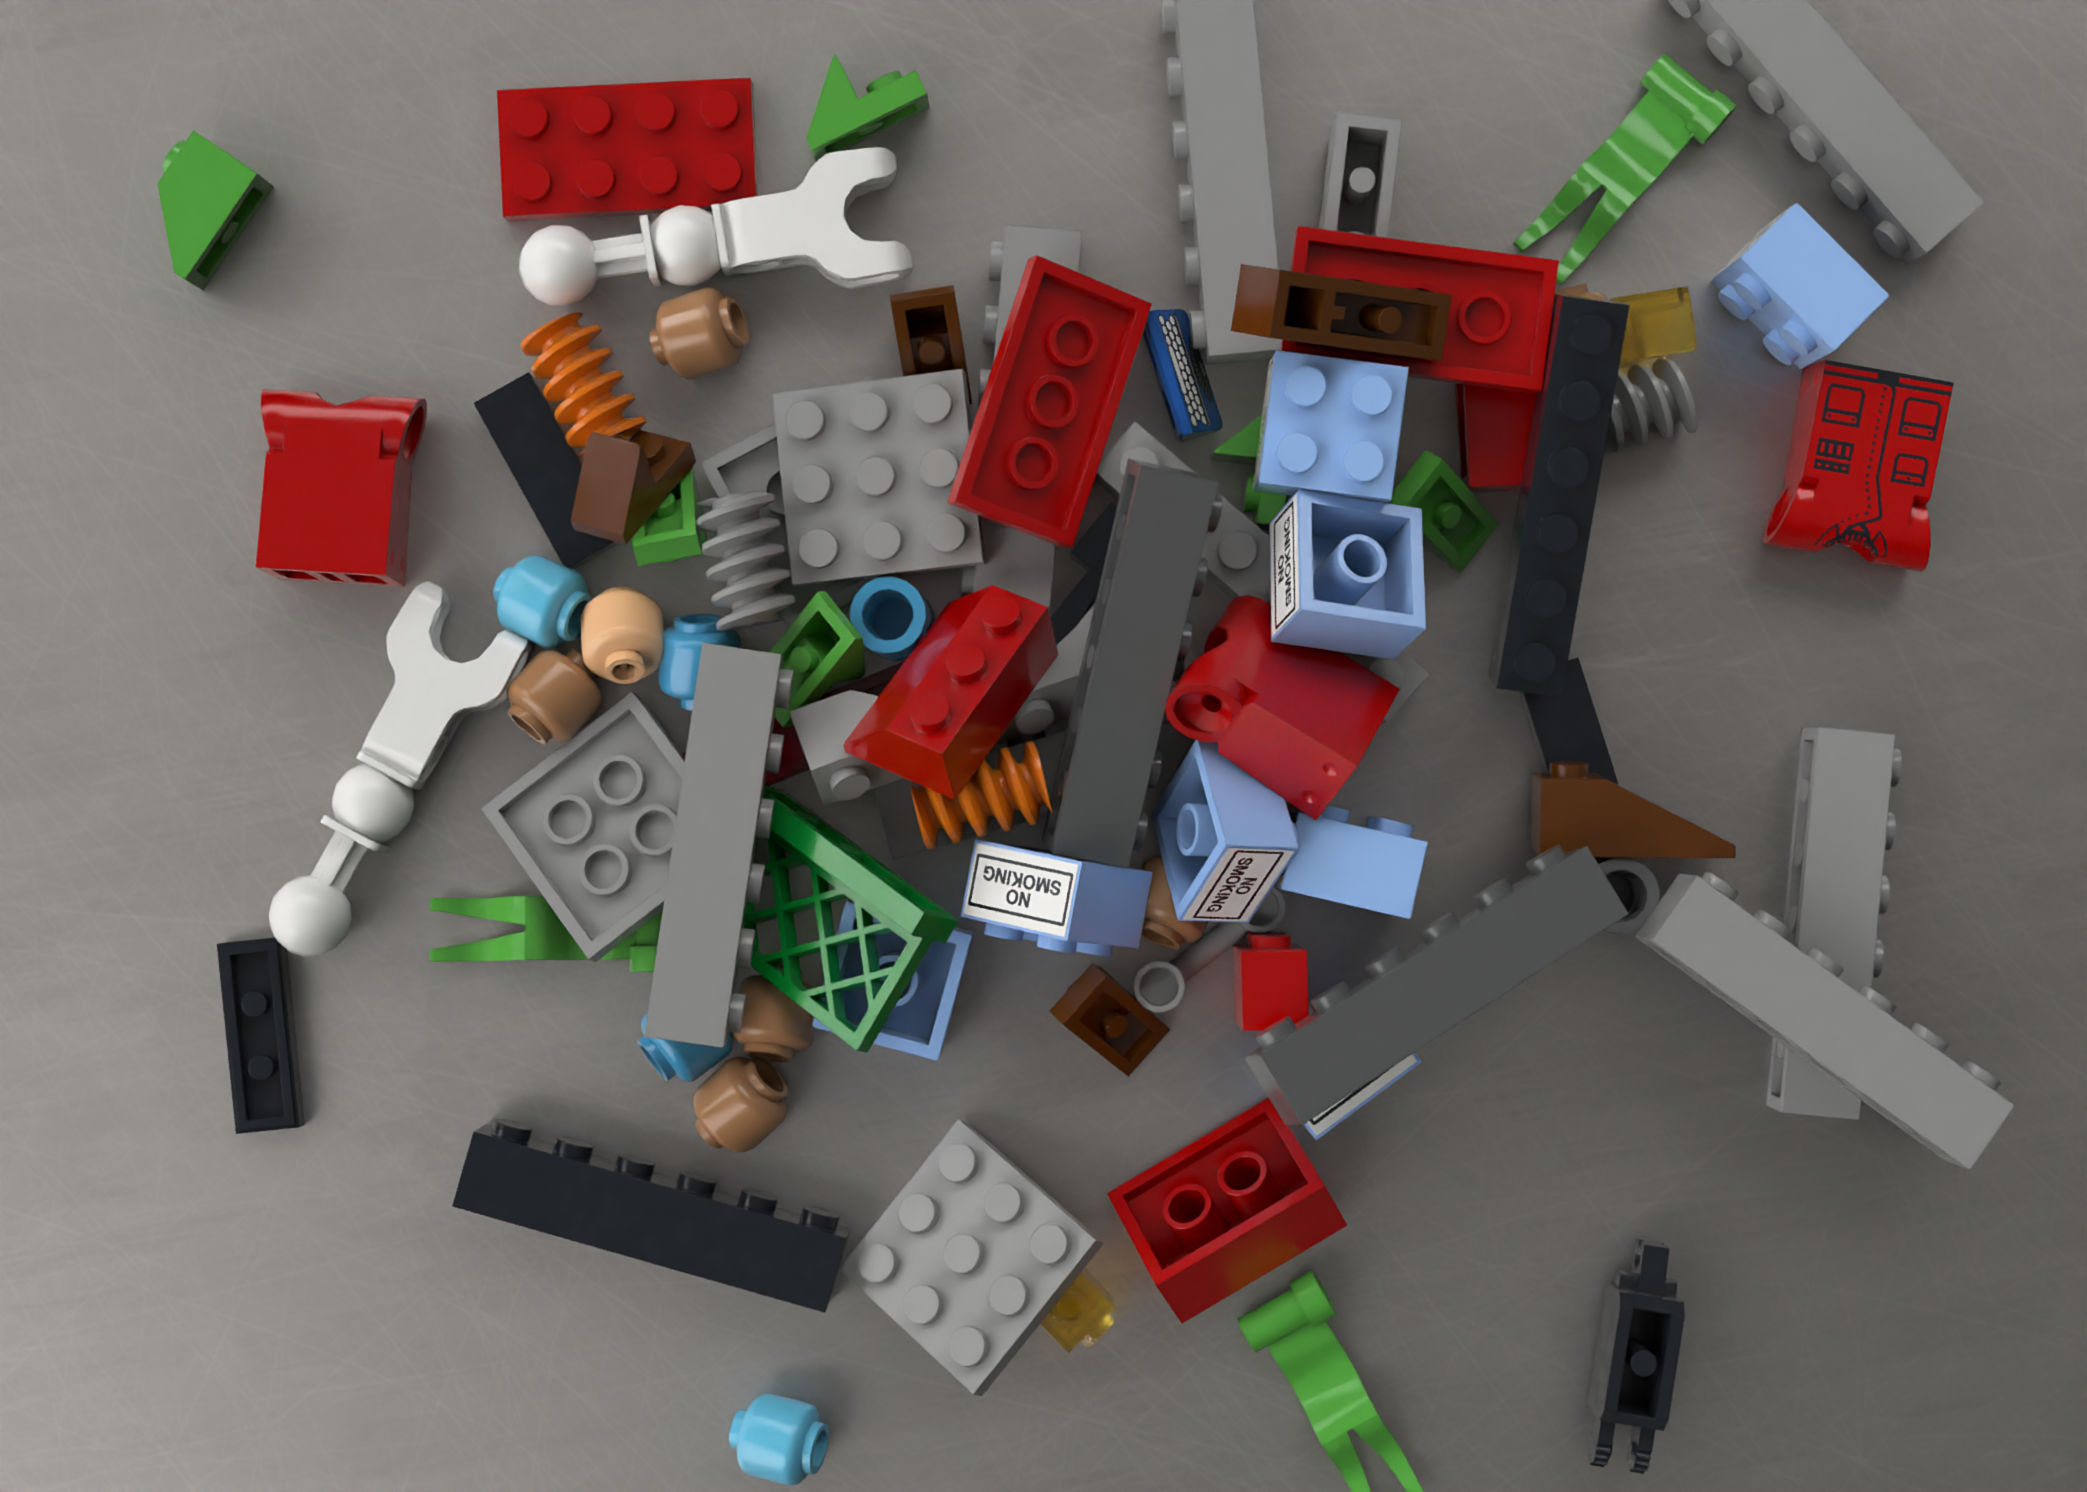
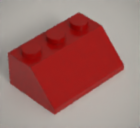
(958, 690)
(1226, 1210)

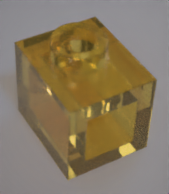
(1080, 1313)

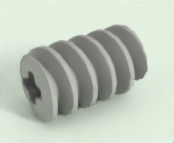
(1649, 399)
(745, 560)

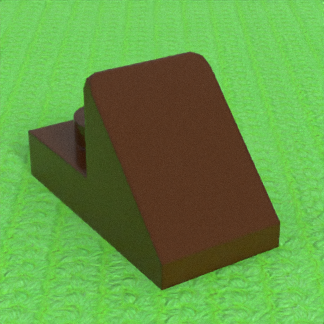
(929, 331)
(626, 482)
(1109, 1019)

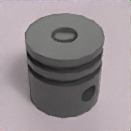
(1635, 888)

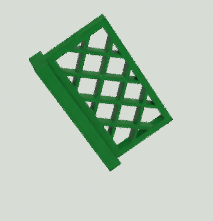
(875, 893)

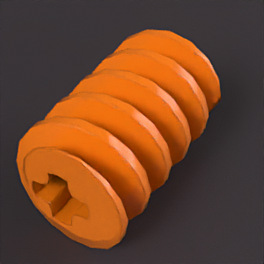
(580, 381)
(985, 795)

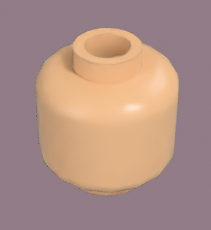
(622, 635)

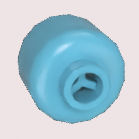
(541, 601)
(779, 1439)

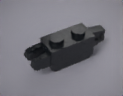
(1636, 1356)

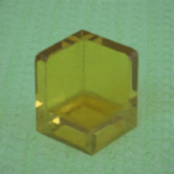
(1657, 325)

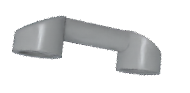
(1162, 984)

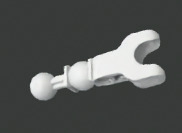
(740, 236)
(398, 755)

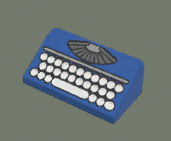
(1181, 375)

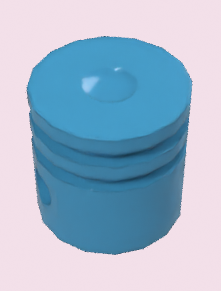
(890, 617)

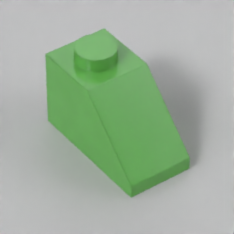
(206, 205)

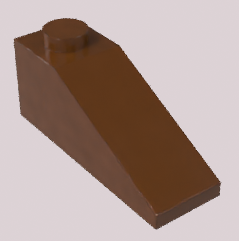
(1340, 313)
(1594, 812)

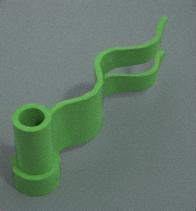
(1633, 157)
(543, 936)
(1324, 1378)

